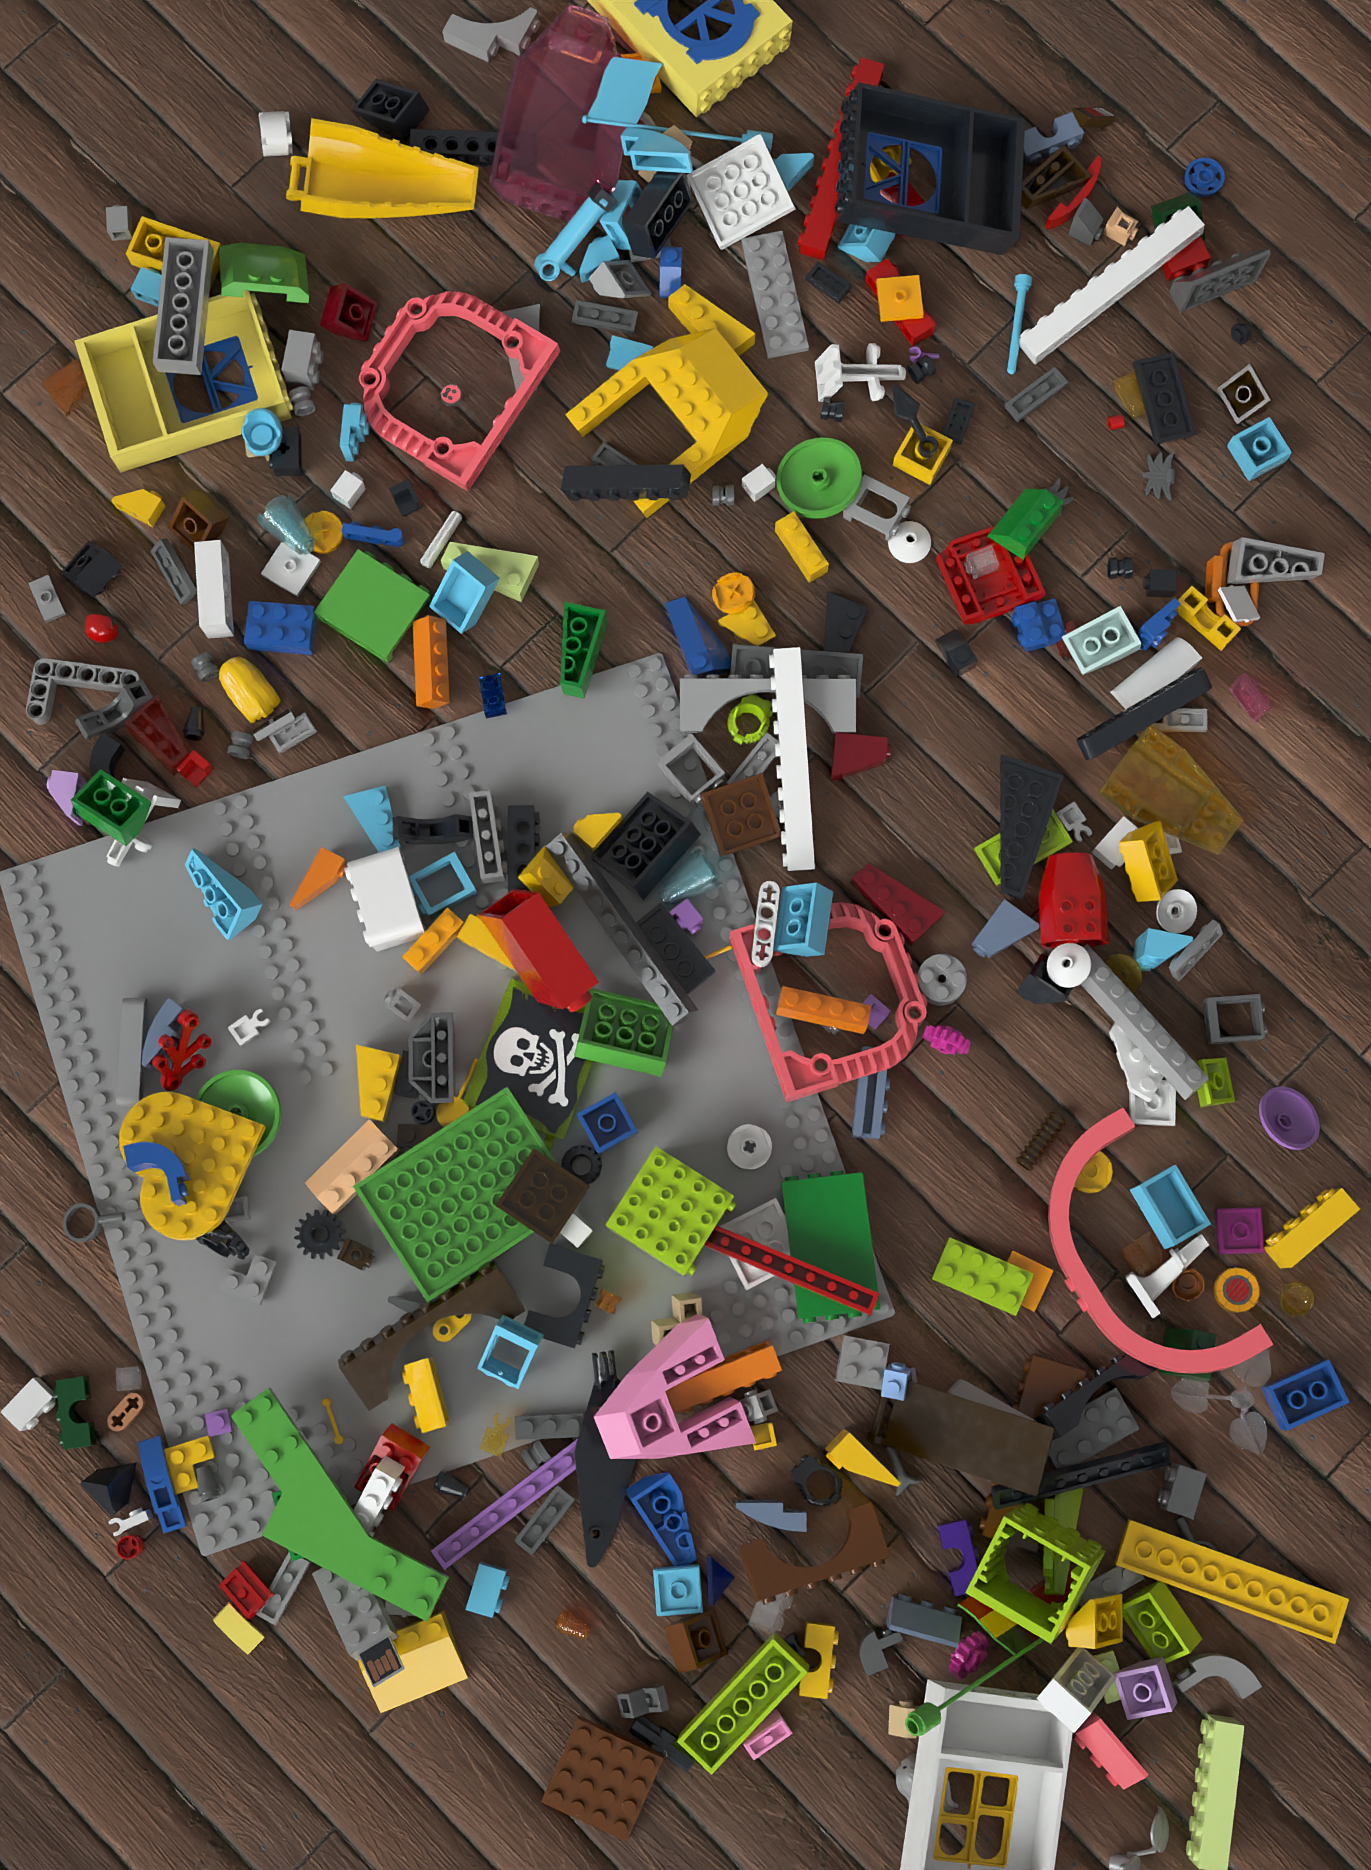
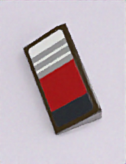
(1093, 117)

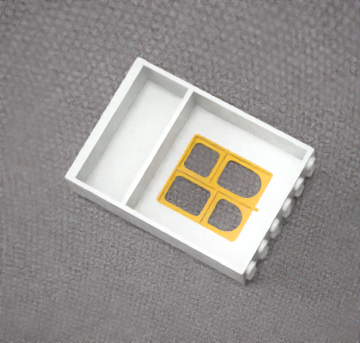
(998, 1737)

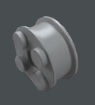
(943, 967)

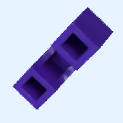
(957, 1535)

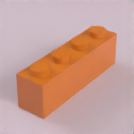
(431, 662)
(823, 1010)

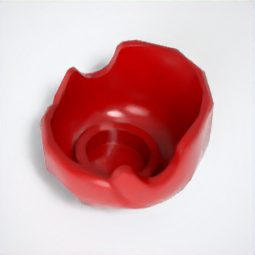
(100, 628)

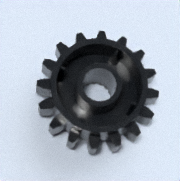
(307, 1234)

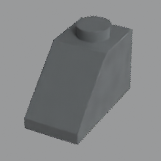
(1086, 223)

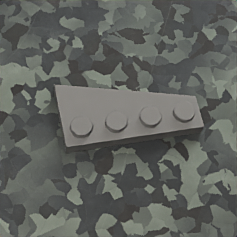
(530, 316)

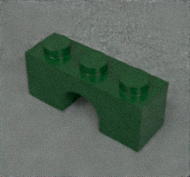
(69, 1394)

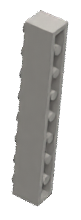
(1142, 1028)

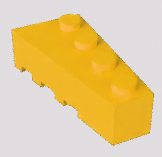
(700, 315)

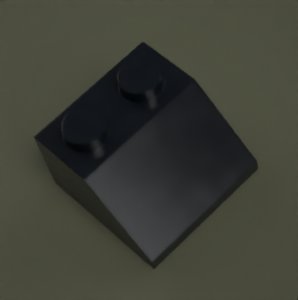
(91, 569)

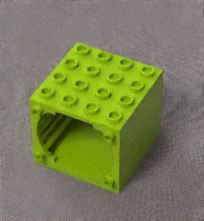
(670, 1211)
(995, 1590)

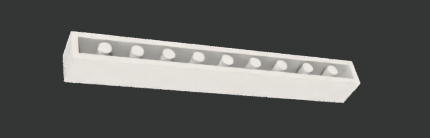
(1111, 285)
(793, 759)

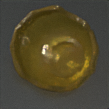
(1296, 1299)

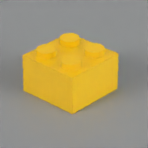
(913, 463)

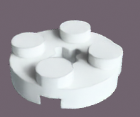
(745, 1159)

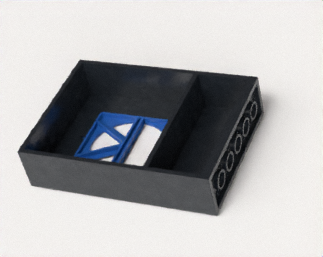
(973, 158)

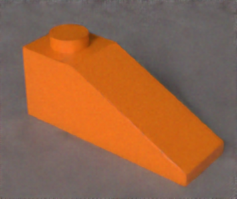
(321, 875)

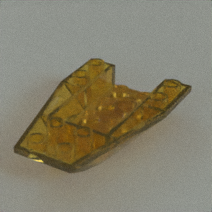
(1166, 785)

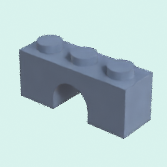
(1065, 131)

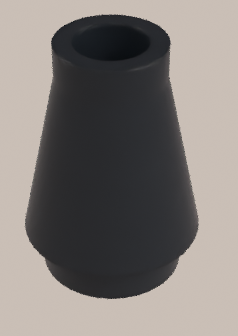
(194, 725)
(450, 1485)

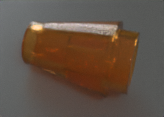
(571, 1625)

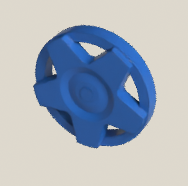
(1204, 177)

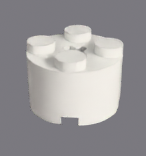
(275, 133)

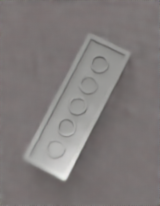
(774, 294)

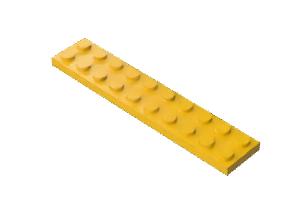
(1231, 1581)

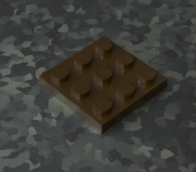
(542, 1196)

